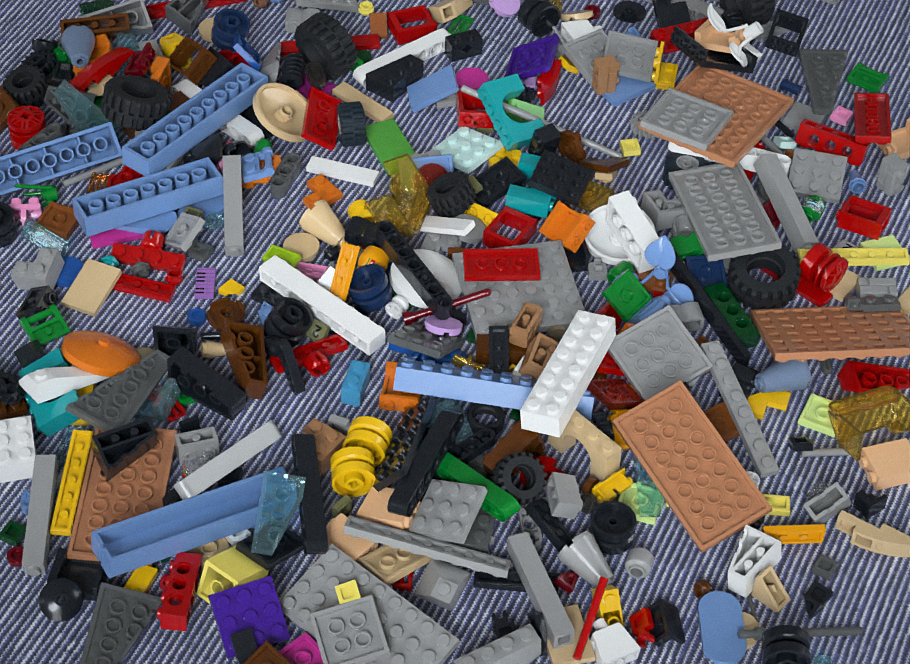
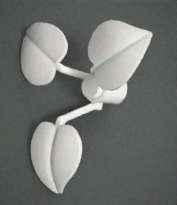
(750, 32)

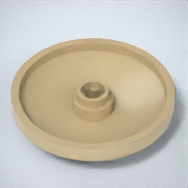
(280, 111)

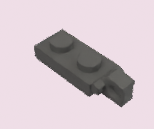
(873, 303)

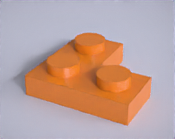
(323, 190)

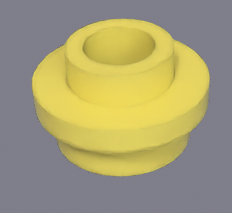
(365, 8)

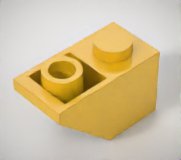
(610, 606)

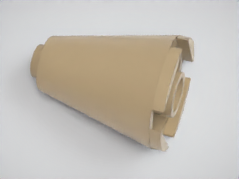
(323, 224)

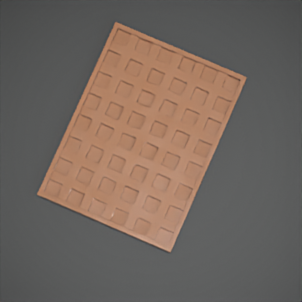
(832, 333)

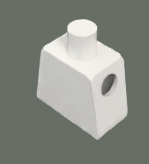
(574, 29)
(613, 644)

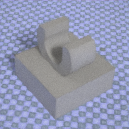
(597, 270)

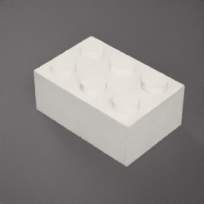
(16, 449)

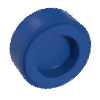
(196, 317)

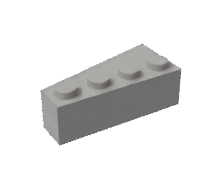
(137, 13)

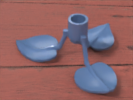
(662, 255)

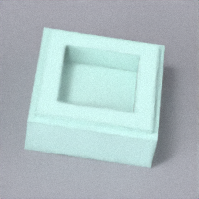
(784, 142)

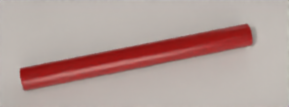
(590, 618)

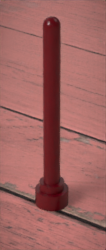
(412, 316)

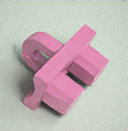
(20, 210)

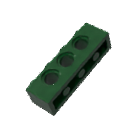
(733, 313)

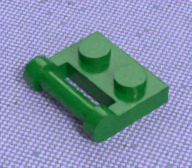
(867, 78)
(47, 331)

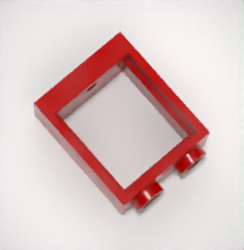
(407, 15)
(467, 117)
(868, 218)
(513, 219)

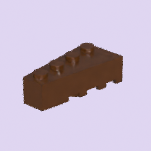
(246, 355)

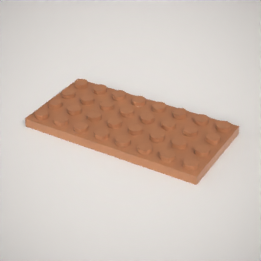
(691, 466)
(124, 496)

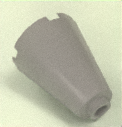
(586, 559)

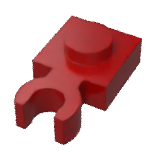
(641, 624)

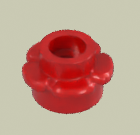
(174, 277)

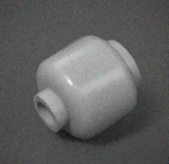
(639, 562)

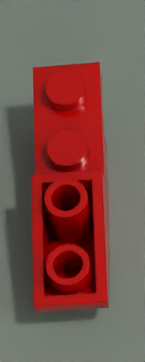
(548, 82)

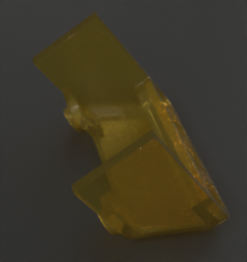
(410, 202)
(866, 413)

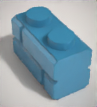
(355, 383)

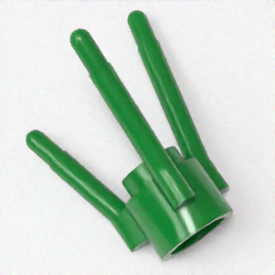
(60, 55)
(48, 192)

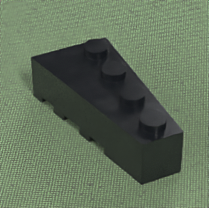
(205, 384)

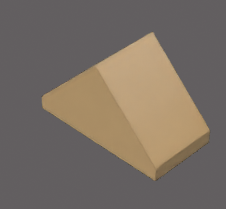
(770, 590)

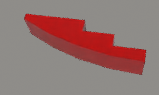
(97, 70)

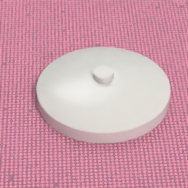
(602, 241)
(439, 266)

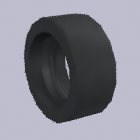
(477, 409)

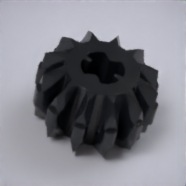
(732, 18)

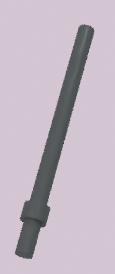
(757, 632)

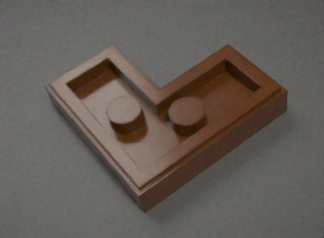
(605, 166)

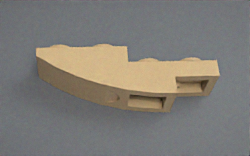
(867, 536)

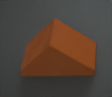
(378, 24)

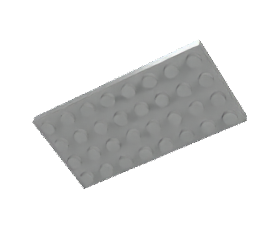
(724, 211)
(408, 631)

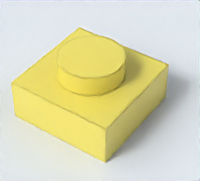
(630, 147)
(347, 591)

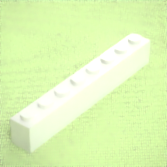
(324, 305)

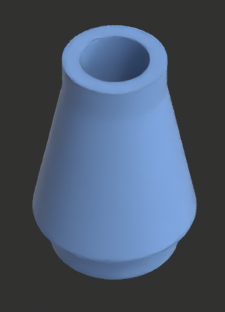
(856, 182)

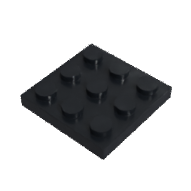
(560, 177)

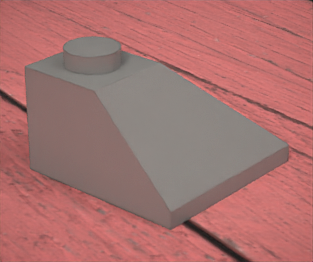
(442, 584)

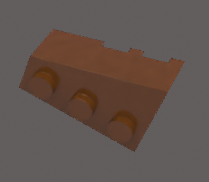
(515, 441)

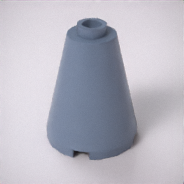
(78, 44)
(783, 377)

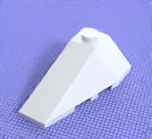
(56, 381)

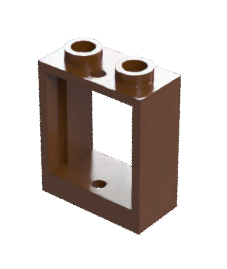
(199, 65)

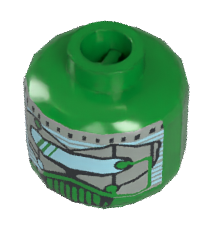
(813, 207)

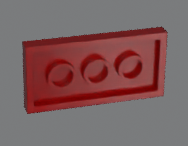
(321, 119)
(501, 264)

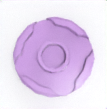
(505, 8)
(438, 326)

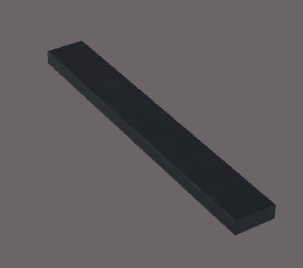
(711, 313)

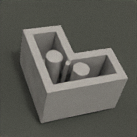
(661, 210)
(39, 273)

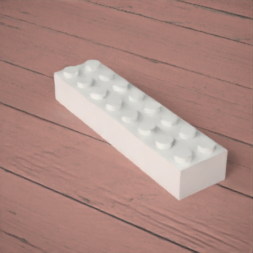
(568, 373)

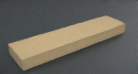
(371, 108)

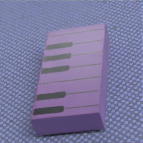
(205, 283)

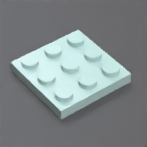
(469, 148)

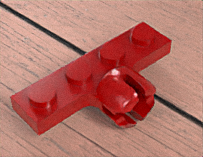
(150, 252)
(314, 355)

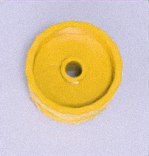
(369, 434)
(352, 471)

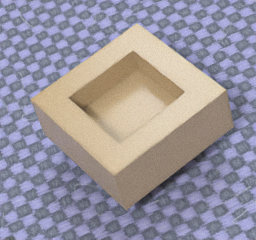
(605, 177)

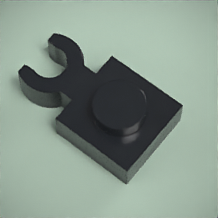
(501, 626)

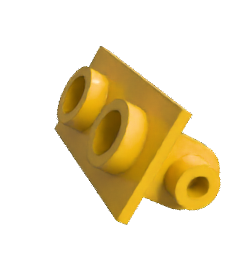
(482, 213)
(616, 481)

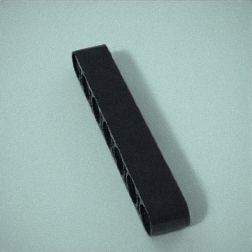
(414, 270)
(425, 463)
(311, 507)

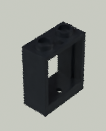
(782, 20)

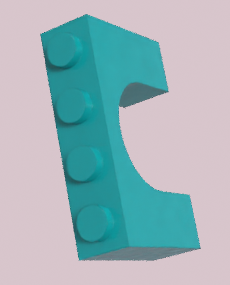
(492, 94)
(526, 199)
(52, 415)

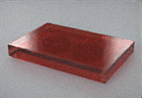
(615, 394)

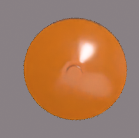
(99, 352)

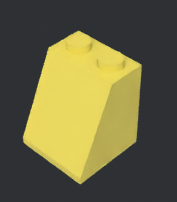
(228, 571)

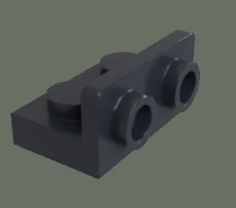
(37, 301)

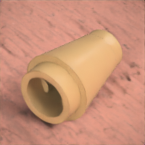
(211, 349)

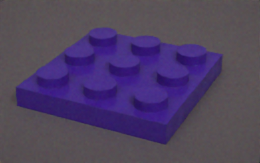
(533, 57)
(246, 607)

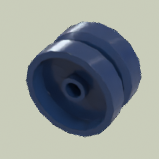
(226, 25)
(370, 288)

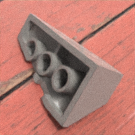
(271, 64)

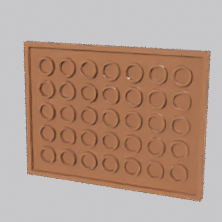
(753, 105)

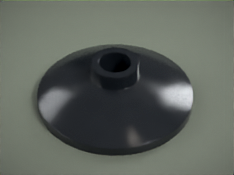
(629, 11)
(55, 610)

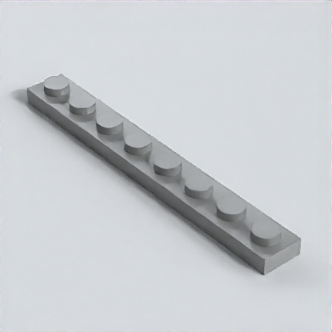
(740, 410)
(427, 546)

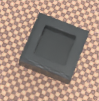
(825, 567)

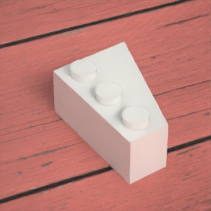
(753, 555)

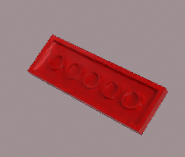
(872, 118)

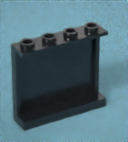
(710, 58)

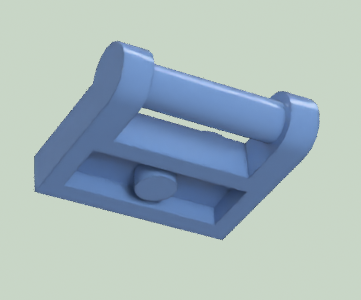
(252, 165)
(650, 308)

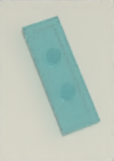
(42, 237)

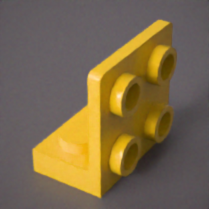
(665, 73)

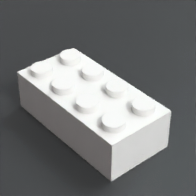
(631, 228)

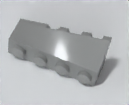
(514, 648)

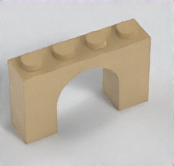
(603, 451)

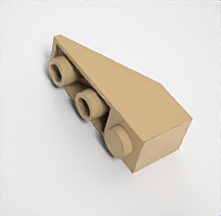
(448, 9)

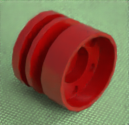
(24, 124)
(823, 267)

